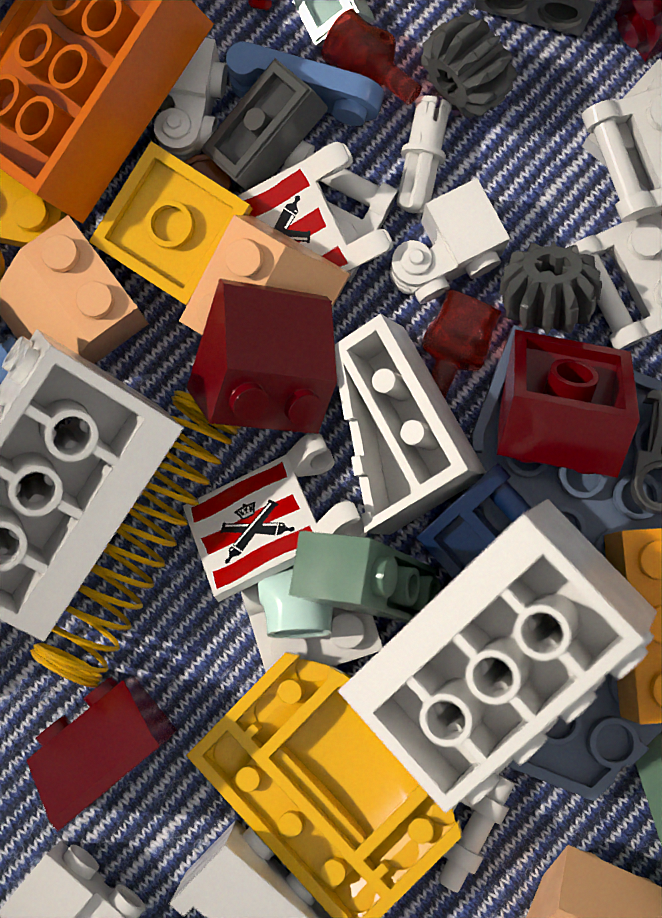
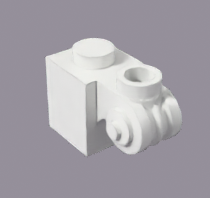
(189, 105)
(464, 240)
(70, 887)

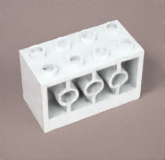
(84, 476)
(489, 666)

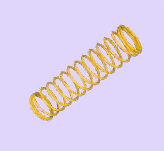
(73, 667)

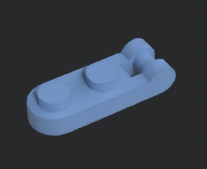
(347, 94)

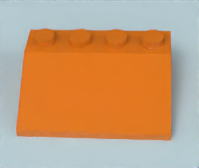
(85, 87)

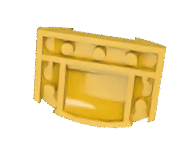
(324, 790)

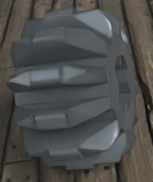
(468, 65)
(550, 287)

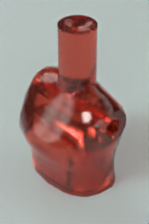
(367, 51)
(459, 337)

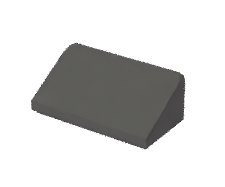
(265, 126)

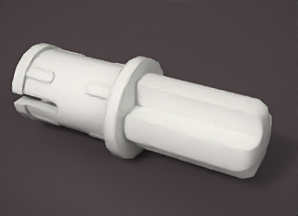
(423, 153)

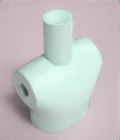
(290, 615)

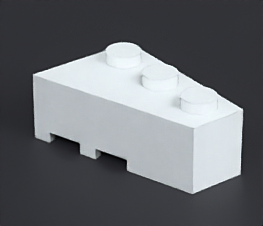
(400, 427)
(243, 881)

